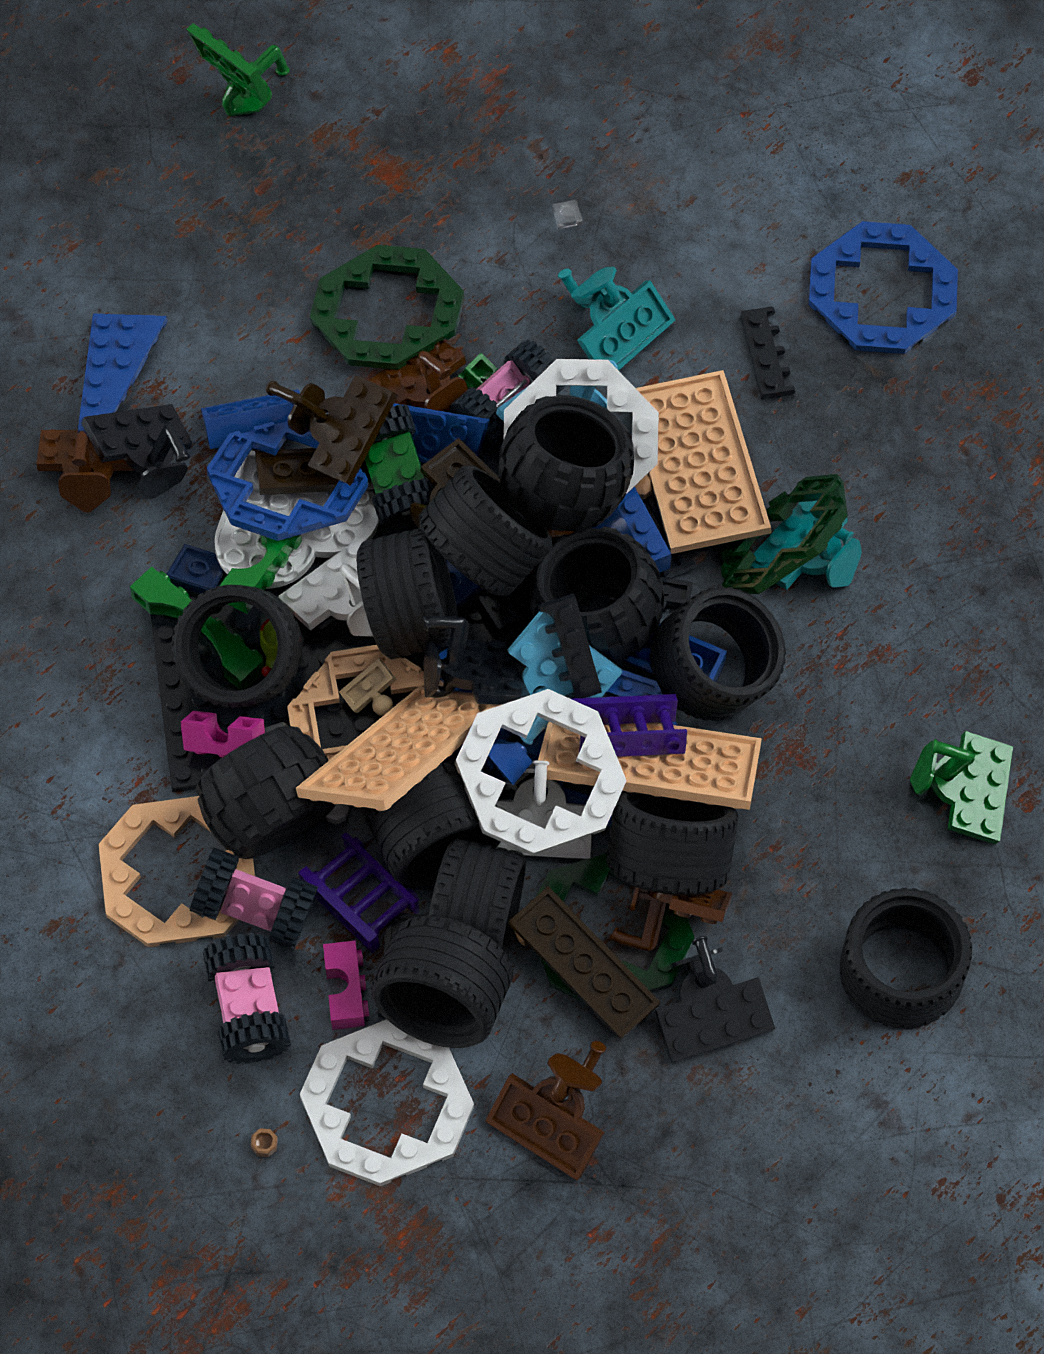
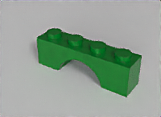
(264, 572)

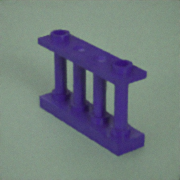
(639, 711)
(350, 916)

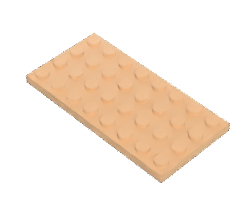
(703, 465)
(395, 751)
(713, 770)

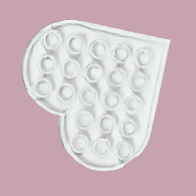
(244, 548)

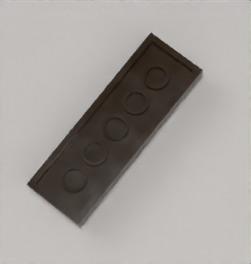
(290, 473)
(584, 963)

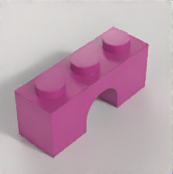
(205, 736)
(342, 962)

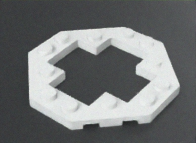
(620, 398)
(485, 790)
(410, 1154)

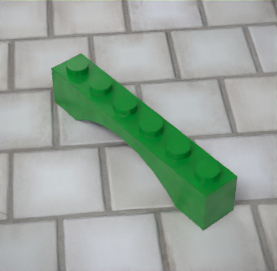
(161, 597)

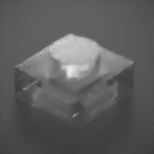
(567, 214)

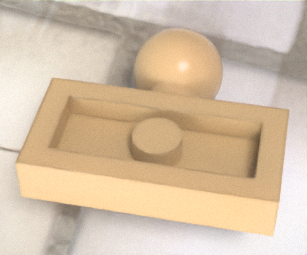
(368, 688)

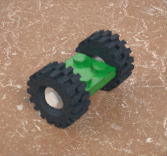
(396, 469)

